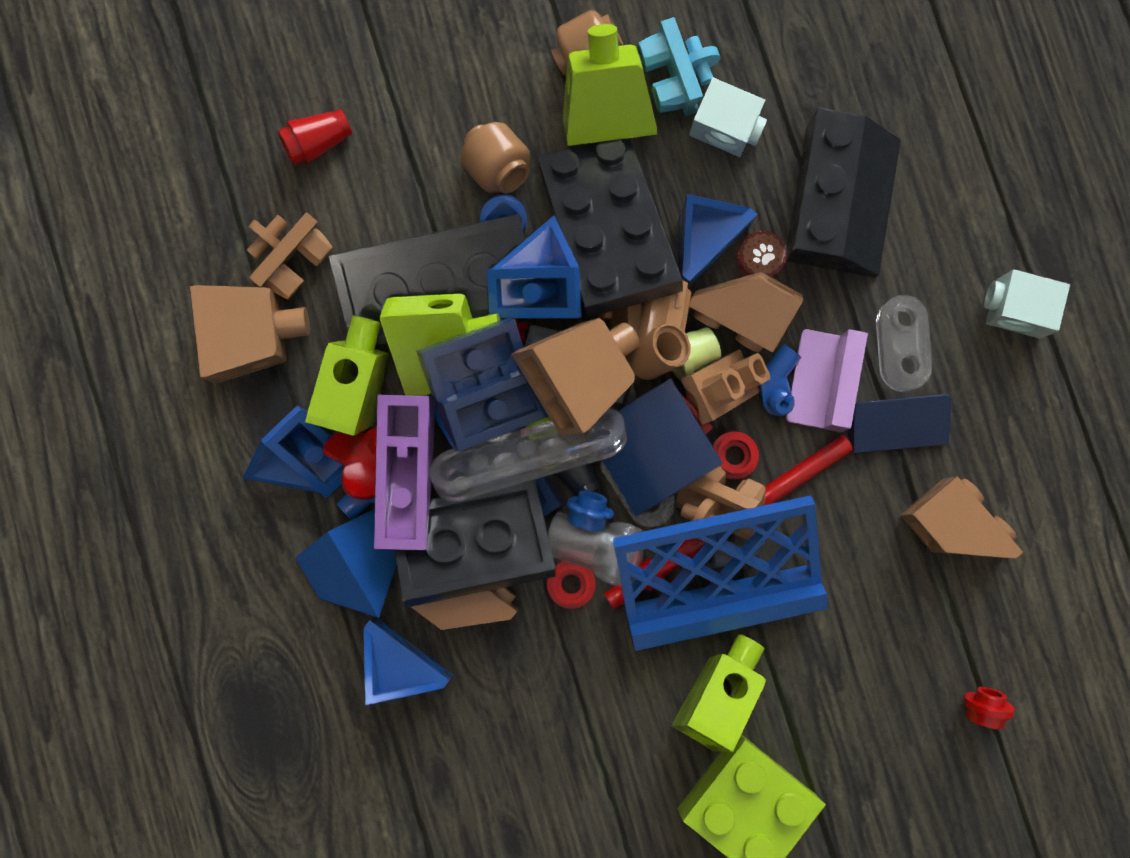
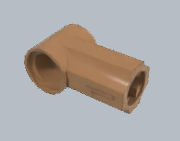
(662, 336)

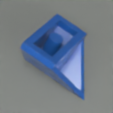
(706, 232)
(537, 278)
(294, 456)
(348, 568)
(396, 666)

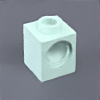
(728, 118)
(1026, 303)

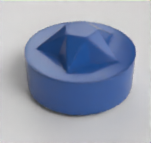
(501, 206)

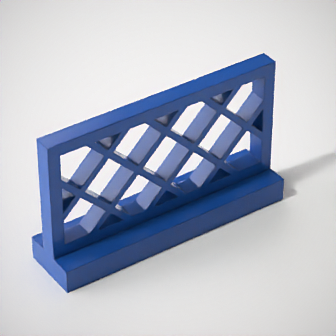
(724, 602)

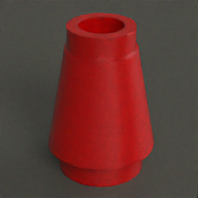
(313, 135)

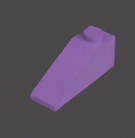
(403, 471)

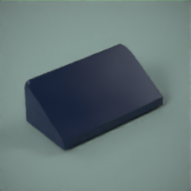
(901, 423)

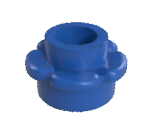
(589, 511)

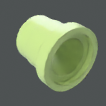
(704, 350)

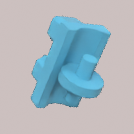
(669, 50)

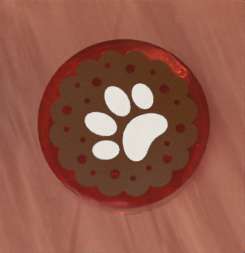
(762, 253)

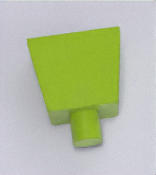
(606, 91)
(421, 322)
(340, 397)
(708, 711)

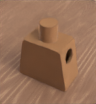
(242, 330)
(579, 372)

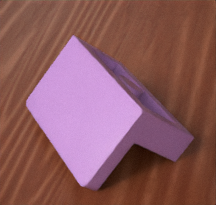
(827, 379)

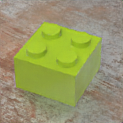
(750, 805)

